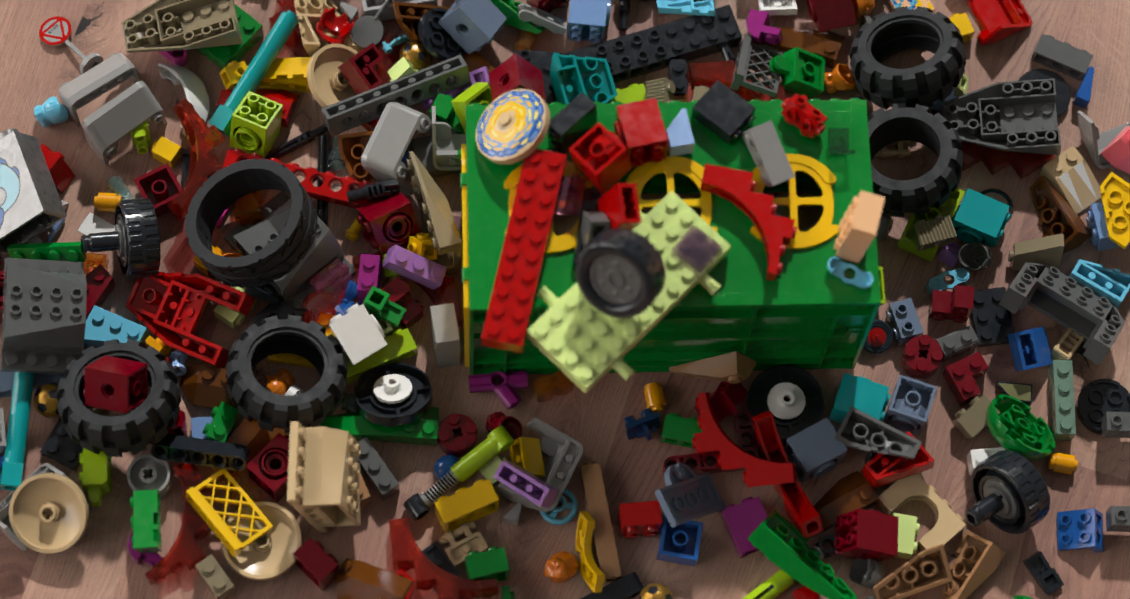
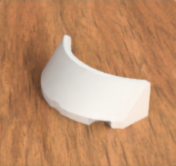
(192, 85)

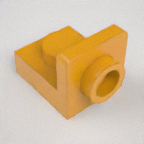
(159, 345)

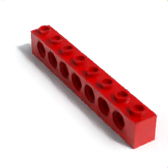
(311, 175)

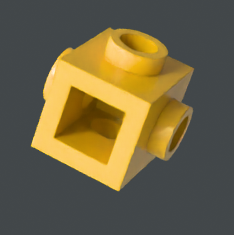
(232, 73)
(422, 246)

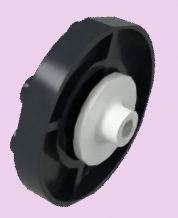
(393, 394)
(791, 397)

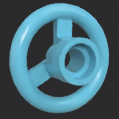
(574, 506)

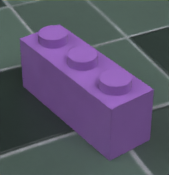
(414, 267)
(526, 484)

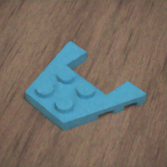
(686, 7)

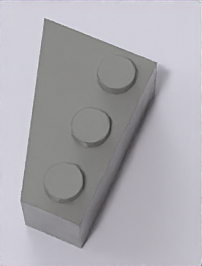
(768, 154)

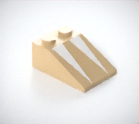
(1073, 179)

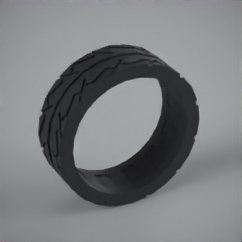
(221, 192)

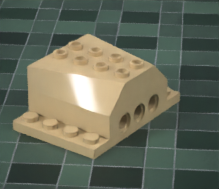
(324, 476)

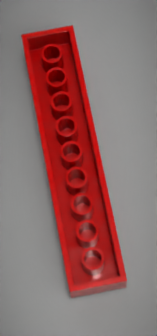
(524, 250)

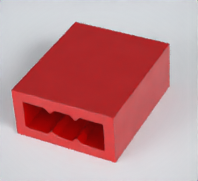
(621, 206)

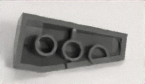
(873, 435)

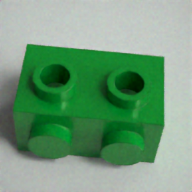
(221, 422)

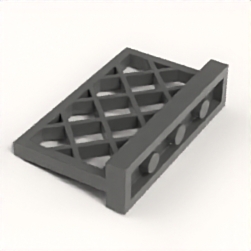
(745, 64)

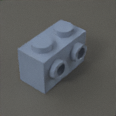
(904, 320)

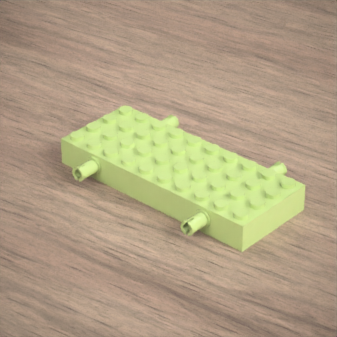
(590, 342)

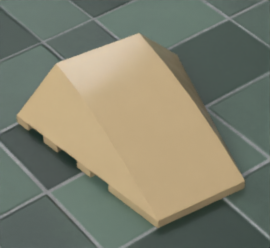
(309, 15)

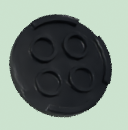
(435, 37)
(1062, 88)
(1097, 399)

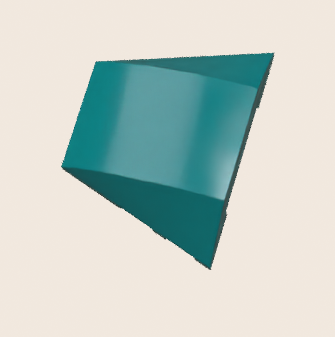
(579, 75)

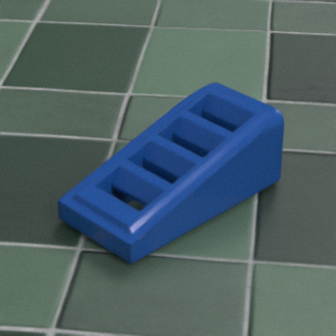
(1084, 92)

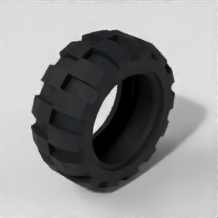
(904, 31)
(291, 337)
(127, 431)

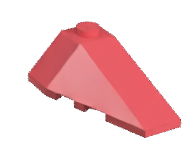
(1118, 151)

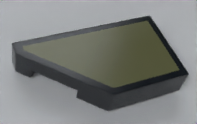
(1017, 390)

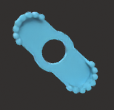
(960, 276)
(861, 279)

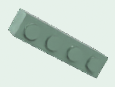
(1062, 400)

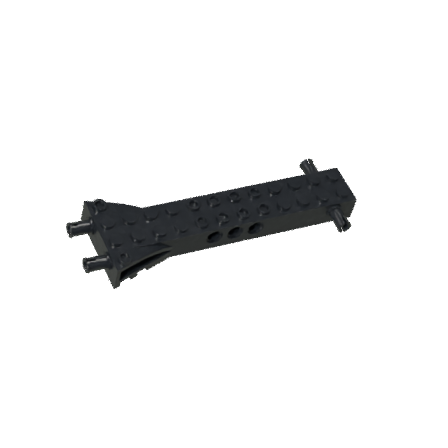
(653, 47)

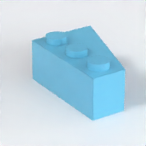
(1102, 281)

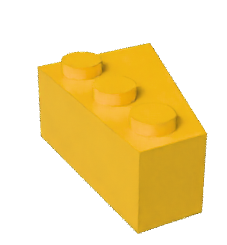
(287, 75)

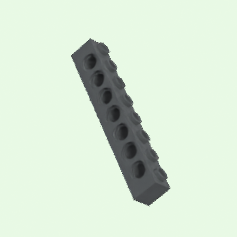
(405, 90)

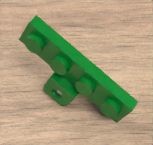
(49, 251)

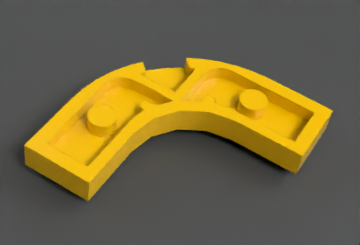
(583, 541)

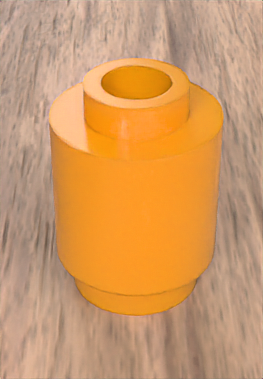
(106, 201)
(654, 397)
(1062, 463)

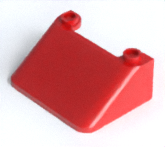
(999, 18)

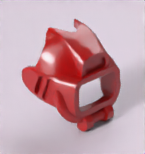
(335, 25)

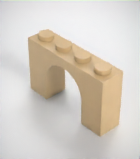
(914, 487)

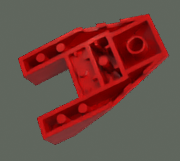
(174, 304)

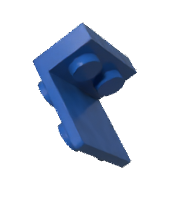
(1080, 530)

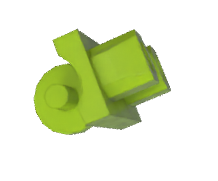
(142, 138)

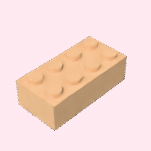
(858, 226)

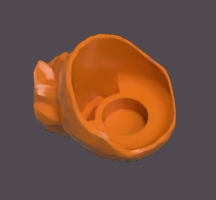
(839, 79)
(280, 382)
(561, 567)

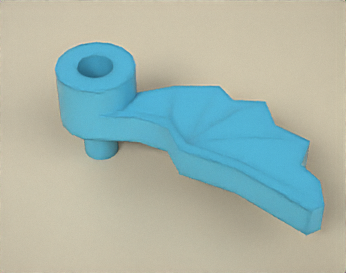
(388, 47)

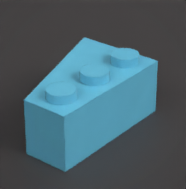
(106, 326)

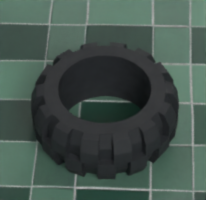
(933, 131)

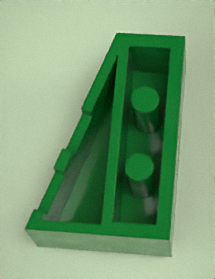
(146, 521)

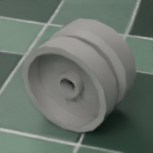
(148, 466)

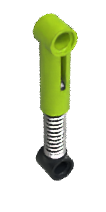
(495, 443)
(782, 581)

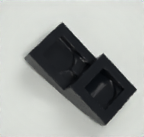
(1042, 572)

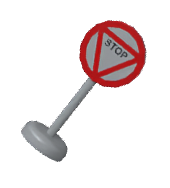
(58, 31)

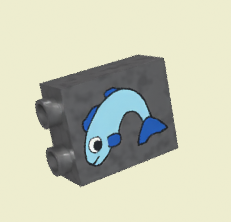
(26, 190)

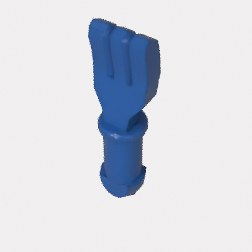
(350, 293)

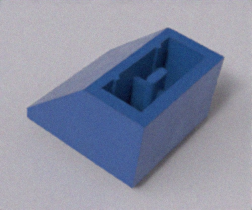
(1029, 349)

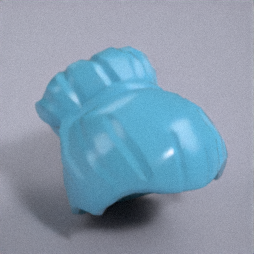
(50, 112)

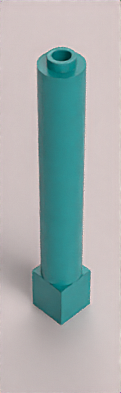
(256, 70)
(17, 431)

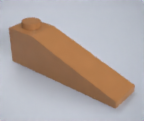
(725, 368)
(972, 566)
(917, 575)

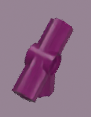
(505, 391)

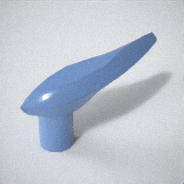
(55, 228)

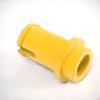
(353, 232)

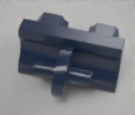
(643, 426)

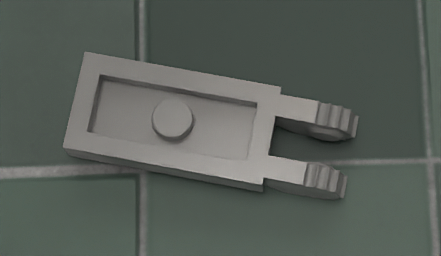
(542, 18)

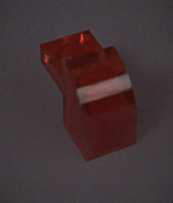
(319, 302)

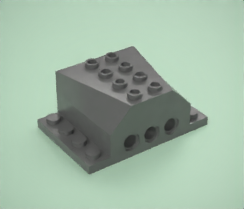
(295, 284)
(42, 315)

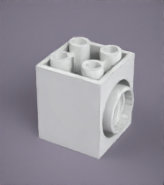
(357, 333)

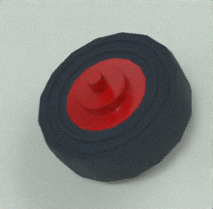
(879, 337)

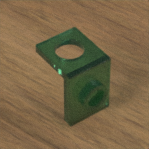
(839, 142)

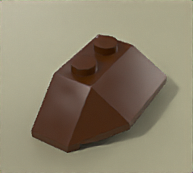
(409, 15)
(206, 386)

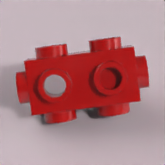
(803, 115)

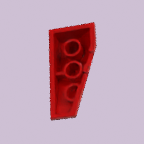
(284, 97)

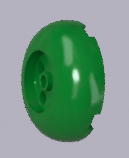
(1018, 428)

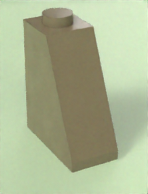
(1040, 250)

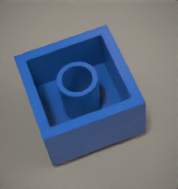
(680, 542)

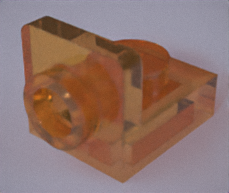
(94, 260)

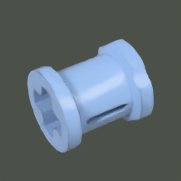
(179, 362)

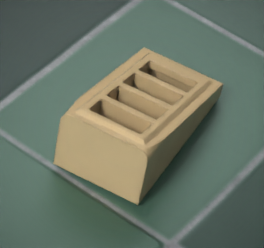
(1059, 352)

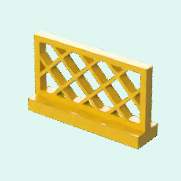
(216, 523)

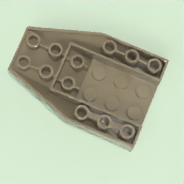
(182, 26)
(435, 216)

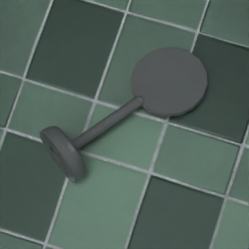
(369, 28)

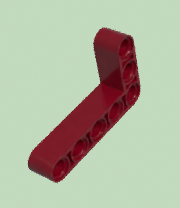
(699, 458)

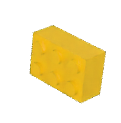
(466, 505)

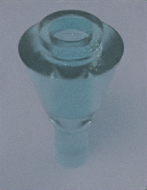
(334, 160)
(118, 186)

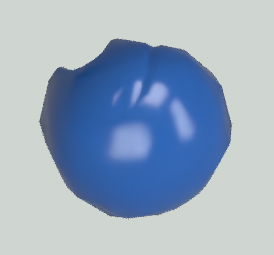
(443, 465)

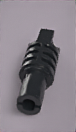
(373, 191)

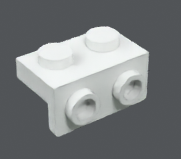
(778, 7)

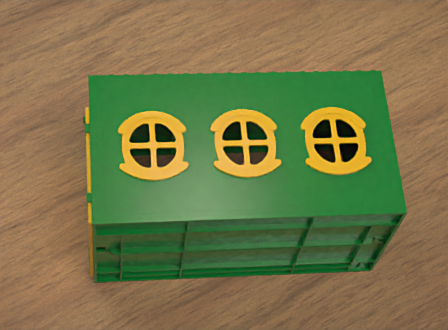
(796, 320)

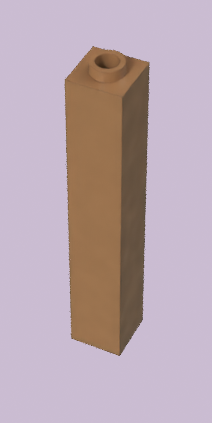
(603, 533)

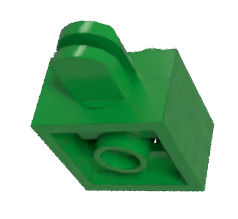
(800, 71)

